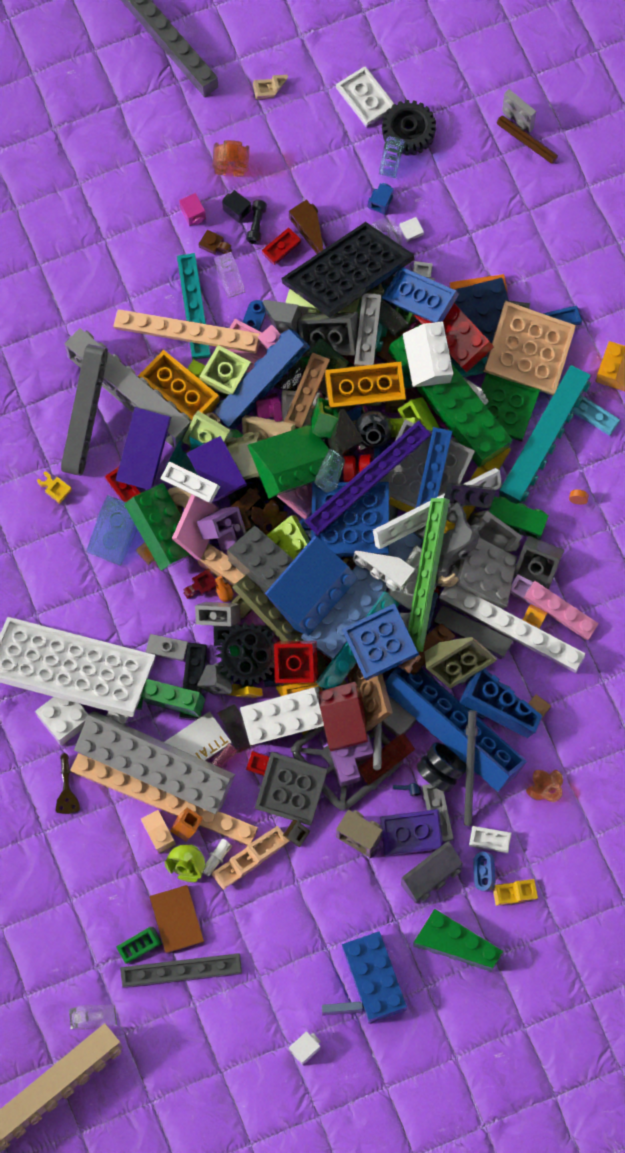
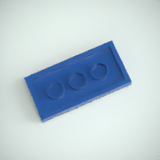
(420, 295)

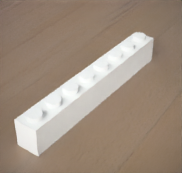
(513, 627)

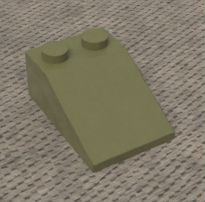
(241, 454)
(457, 660)

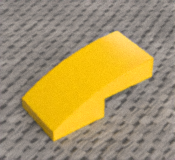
(515, 892)

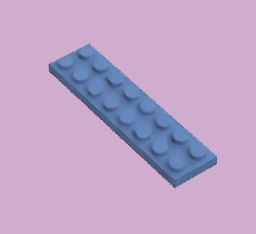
(356, 602)

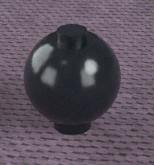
(374, 429)

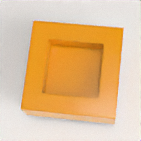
(535, 616)

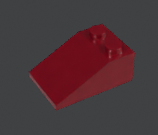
(343, 716)

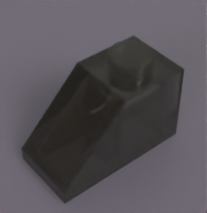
(234, 727)

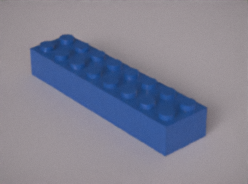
(448, 720)

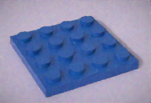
(355, 527)

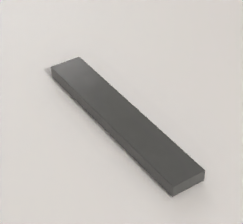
(181, 970)

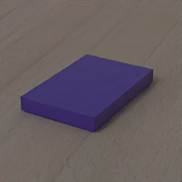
(217, 465)
(411, 832)

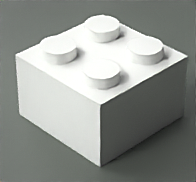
(62, 718)

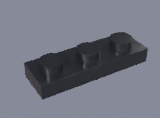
(470, 495)

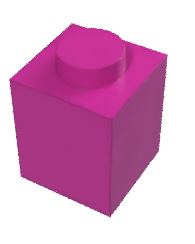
(192, 209)

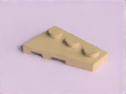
(266, 427)

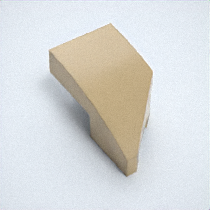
(268, 87)

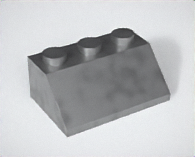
(432, 873)

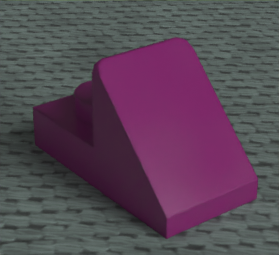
(269, 407)

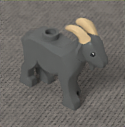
(455, 544)

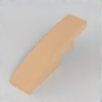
(250, 857)

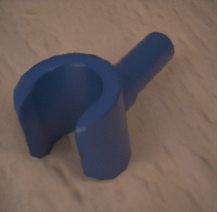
(413, 788)

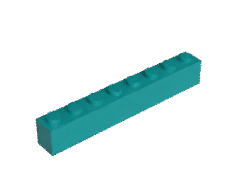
(545, 435)

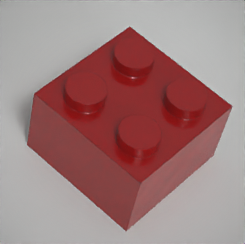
(295, 661)

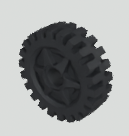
(410, 115)

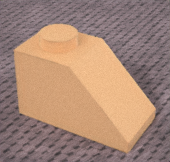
(158, 831)

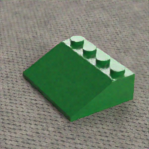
(288, 460)

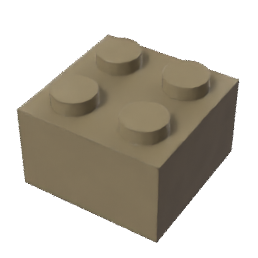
(359, 833)

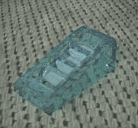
(396, 146)
(323, 477)

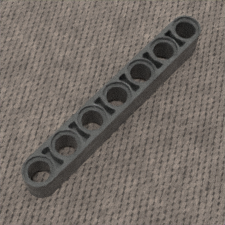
(84, 409)

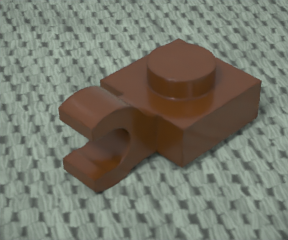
(213, 242)

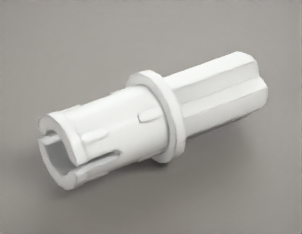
(217, 857)

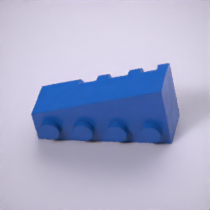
(497, 702)

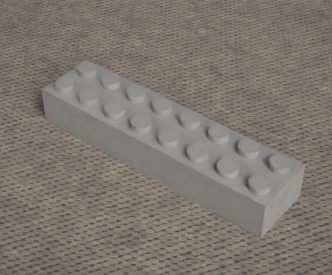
(128, 388)
(154, 762)

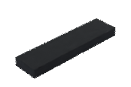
(193, 671)

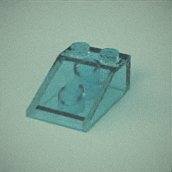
(112, 532)

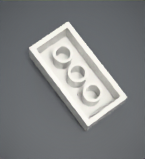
(282, 716)

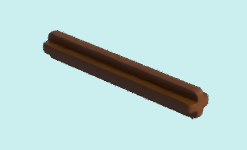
(527, 139)

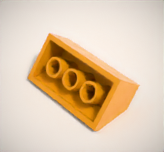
(365, 384)

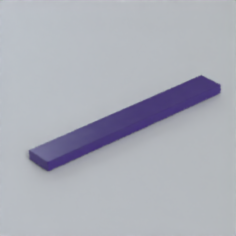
(367, 478)

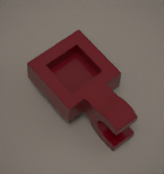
(203, 584)

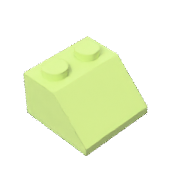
(224, 371)

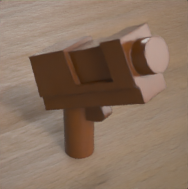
(246, 503)

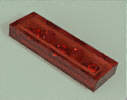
(390, 756)

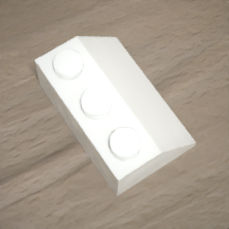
(428, 355)

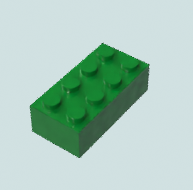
(157, 521)

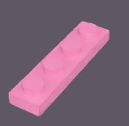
(561, 610)

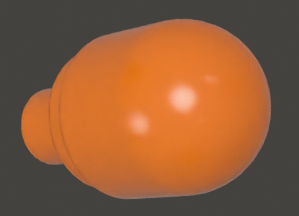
(224, 590)

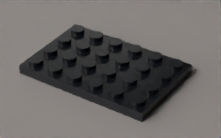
(347, 269)

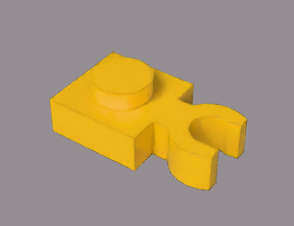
(55, 489)

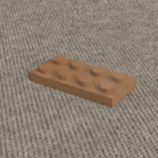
(375, 697)

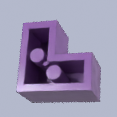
(224, 525)
(346, 759)

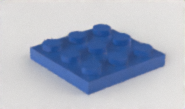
(380, 642)

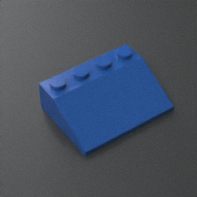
(311, 586)

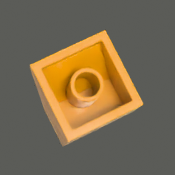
(613, 367)

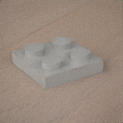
(519, 111)

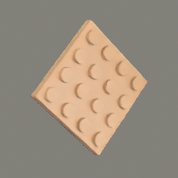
(529, 348)

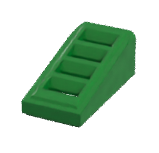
(143, 934)

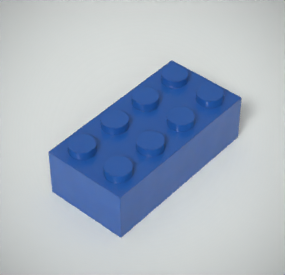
(374, 977)

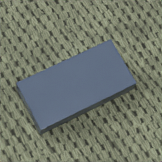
(342, 1008)

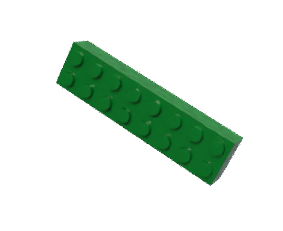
(460, 411)

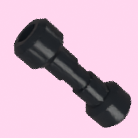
(254, 235)

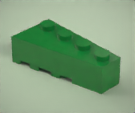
(450, 939)

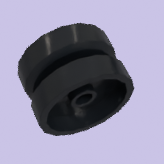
(441, 767)

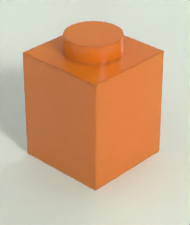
(186, 824)

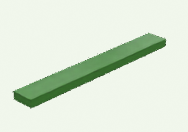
(427, 571)

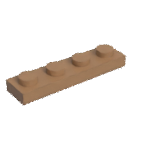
(307, 390)

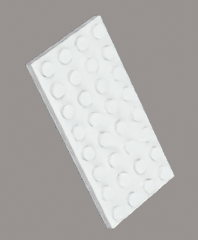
(73, 666)

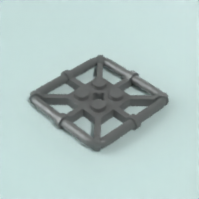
(297, 750)

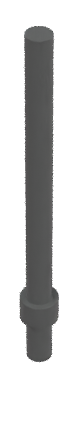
(472, 732)

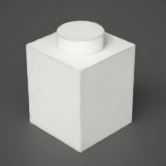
(305, 1047)

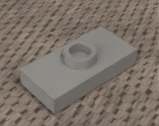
(166, 647)

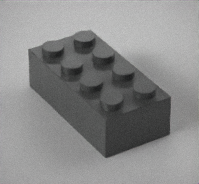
(258, 558)

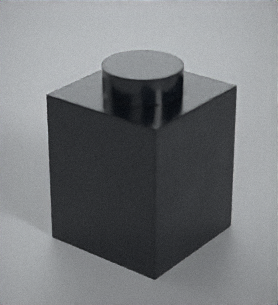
(236, 206)

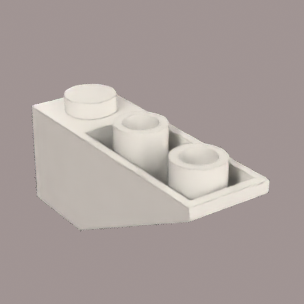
(387, 568)

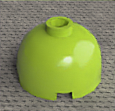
(186, 862)

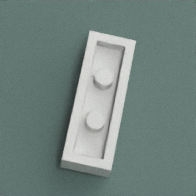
(190, 482)

